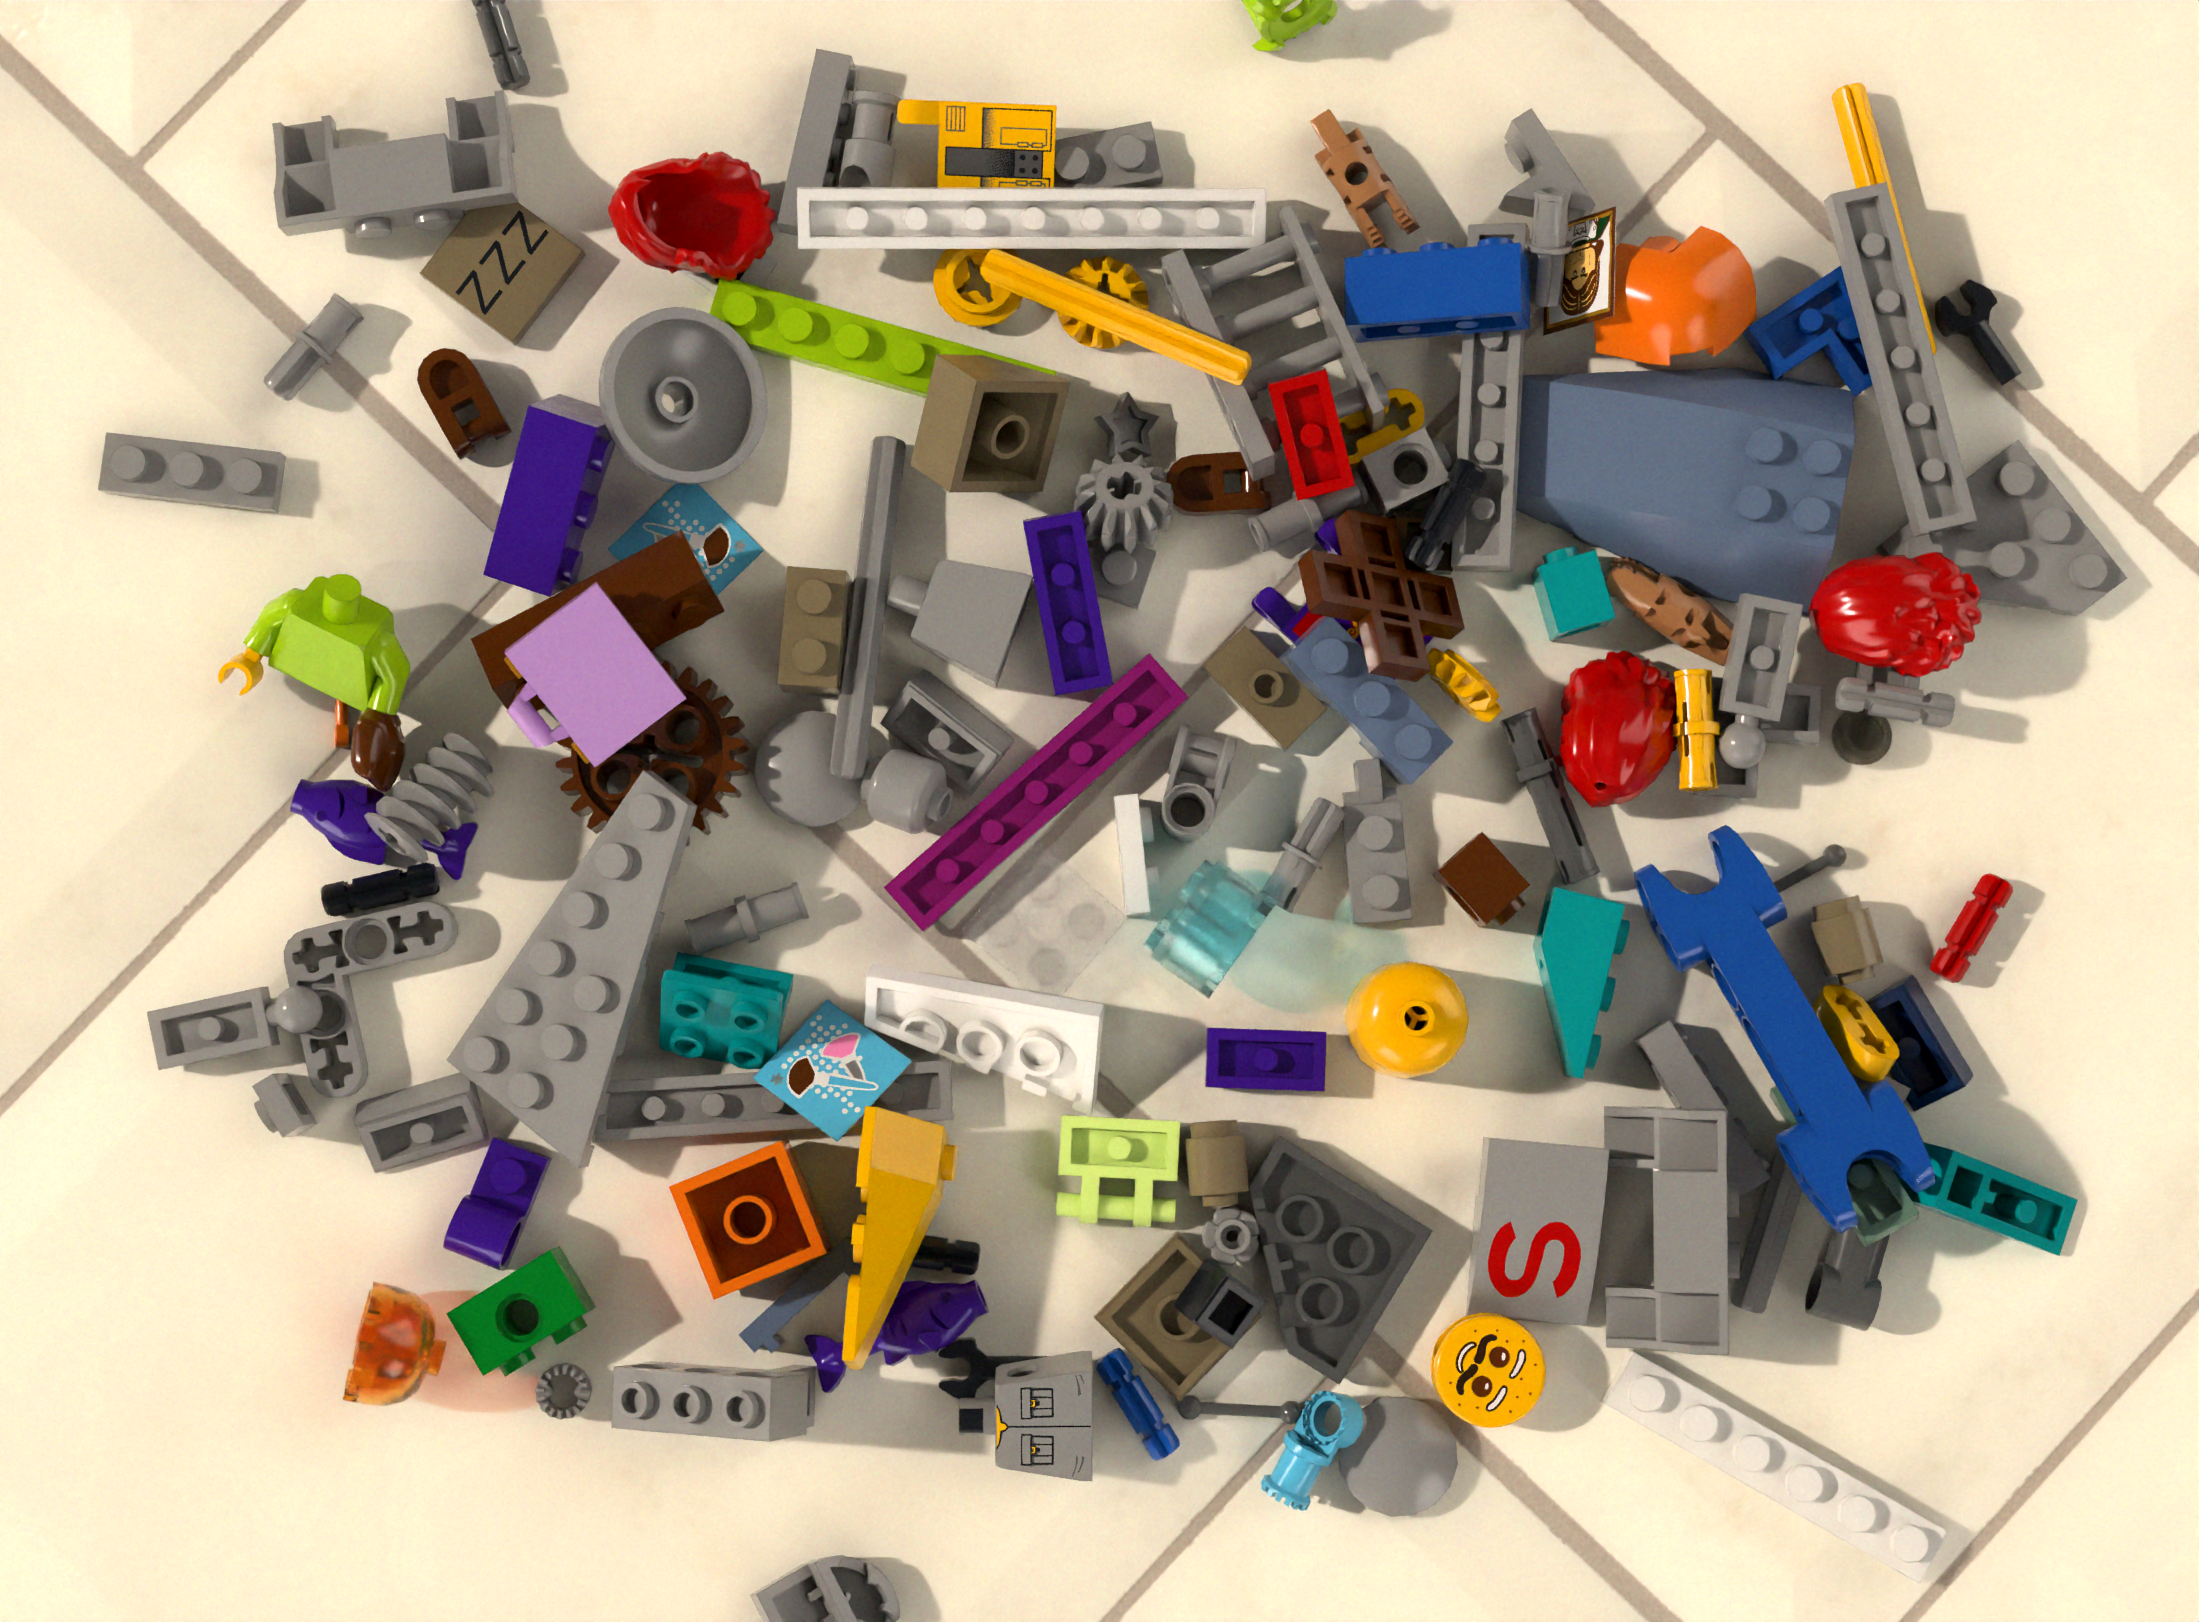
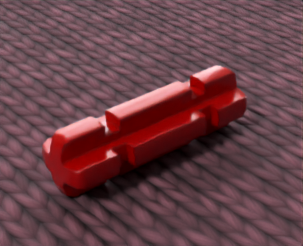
(1971, 928)

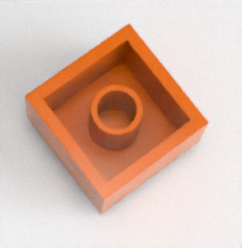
(750, 1218)

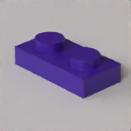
(1265, 1059)

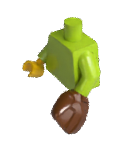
(344, 649)

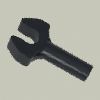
(1977, 328)
(982, 1367)

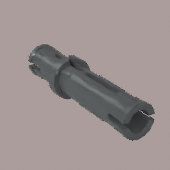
(1553, 805)

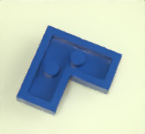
(1813, 322)

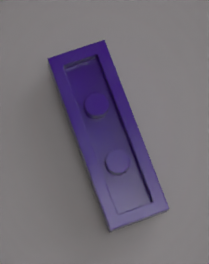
(1068, 602)

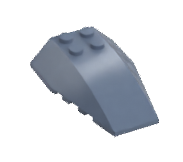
(1692, 473)

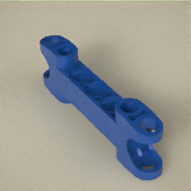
(1832, 1113)

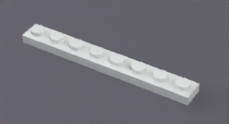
(1030, 218)

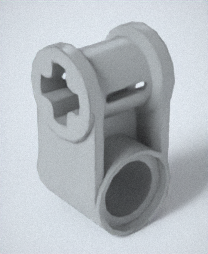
(1196, 773)

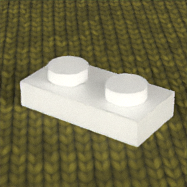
(1133, 829)

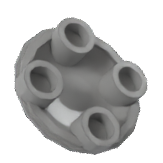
(796, 773)
(1400, 1458)

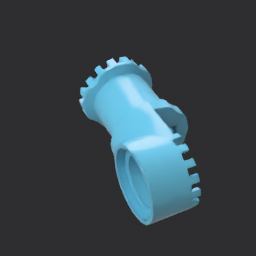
(1311, 1448)

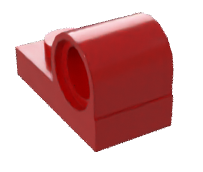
(1311, 434)

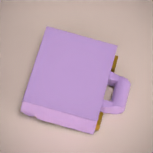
(590, 677)

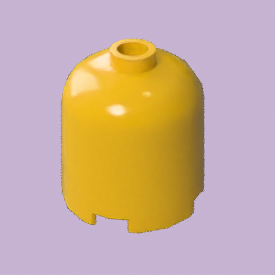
(1378, 1019)

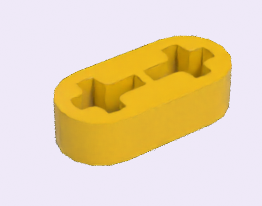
(1374, 441)
(1856, 1033)

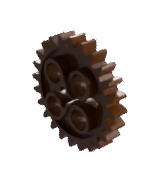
(712, 744)

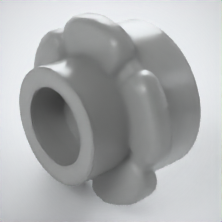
(1215, 1234)

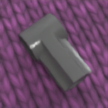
(1847, 1282)

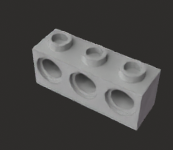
(710, 1401)

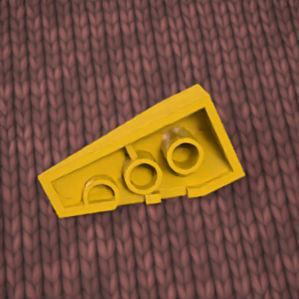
(902, 1183)

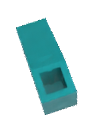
(1574, 961)

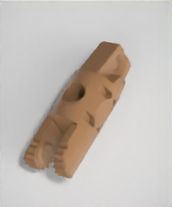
(1344, 158)
(1671, 609)

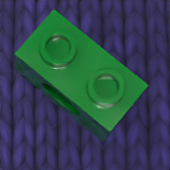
(487, 1321)

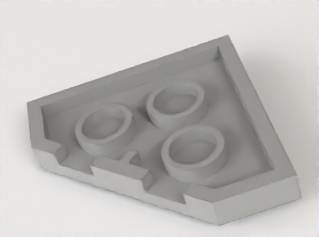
(2025, 541)

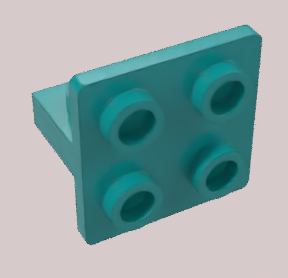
(722, 1010)

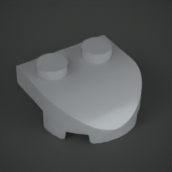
(829, 1591)

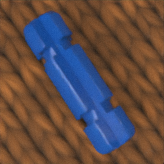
(1137, 1404)

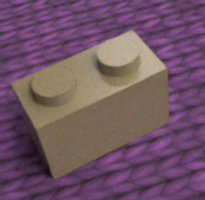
(814, 630)

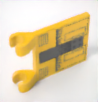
(989, 141)

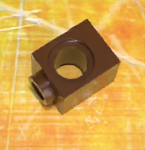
(1483, 882)

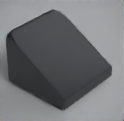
(1219, 1303)

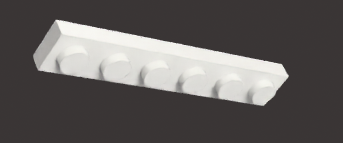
(1774, 1466)

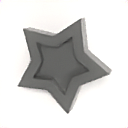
(1127, 427)

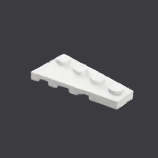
(1020, 1033)

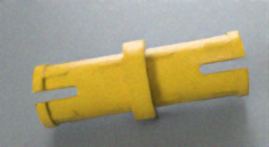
(1695, 730)

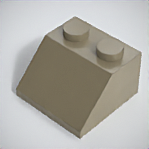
(988, 425)

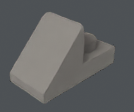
(1535, 152)

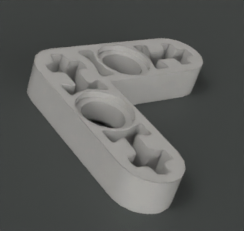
(334, 981)

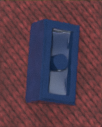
(1927, 1054)

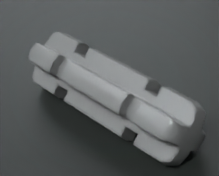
(1895, 702)

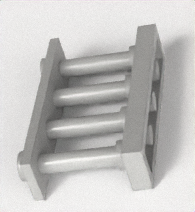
(1193, 285)

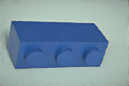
(1437, 291)

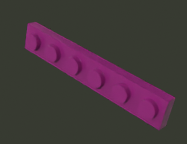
(1036, 792)

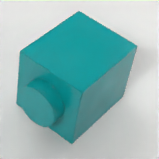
(1572, 593)

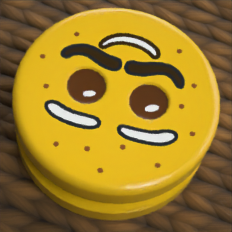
(1488, 1369)

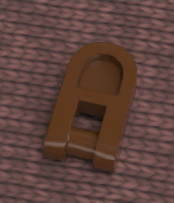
(451, 383)
(1200, 486)

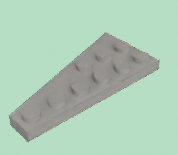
(573, 989)

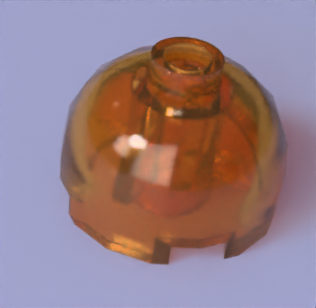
(393, 1348)

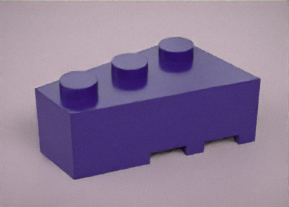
(550, 495)

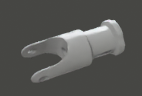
(870, 149)

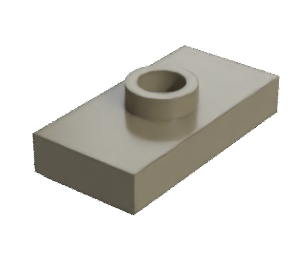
(1264, 688)

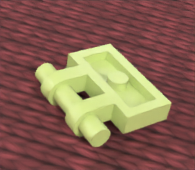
(1118, 1149)

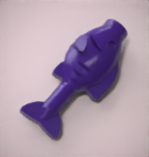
(338, 813)
(919, 1322)

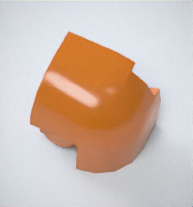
(1677, 298)

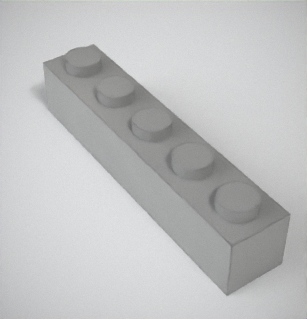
(819, 130)
(1688, 1087)

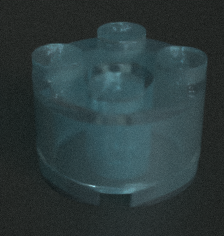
(1211, 928)

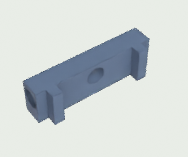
(765, 1327)

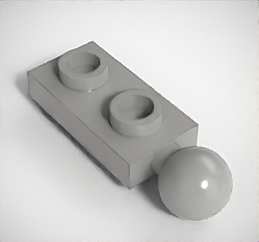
(1756, 674)
(230, 1024)

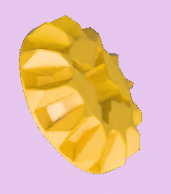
(1122, 284)
(971, 308)
(1464, 684)

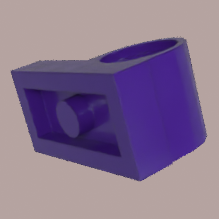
(496, 1211)

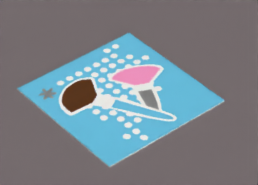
(713, 534)
(832, 1070)

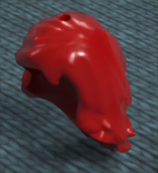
(694, 215)
(1897, 612)
(1617, 727)

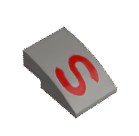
(1537, 1230)

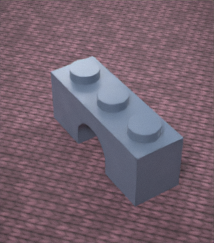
(1373, 705)

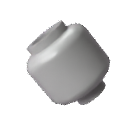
(906, 791)

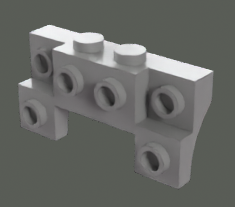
(395, 181)
(1690, 1228)

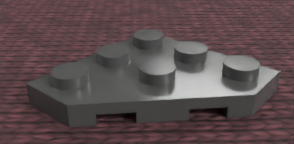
(1328, 1255)

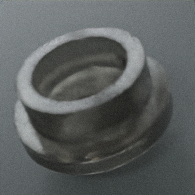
(1861, 737)

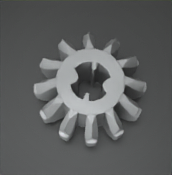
(1124, 502)

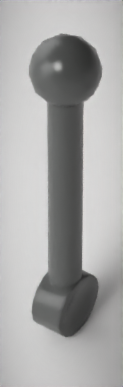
(1833, 856)
(1191, 1408)

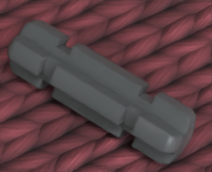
(502, 43)

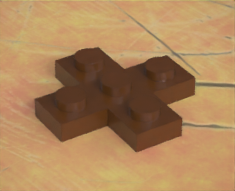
(1381, 595)

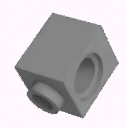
(1384, 487)

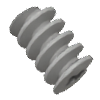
(432, 797)

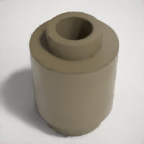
(1846, 940)
(1216, 1162)

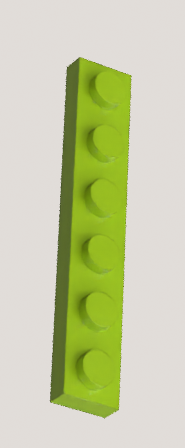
(837, 338)

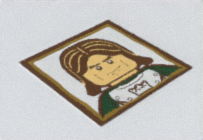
(1588, 274)

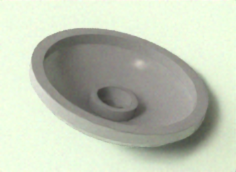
(713, 387)

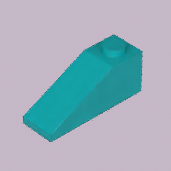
(1995, 1200)

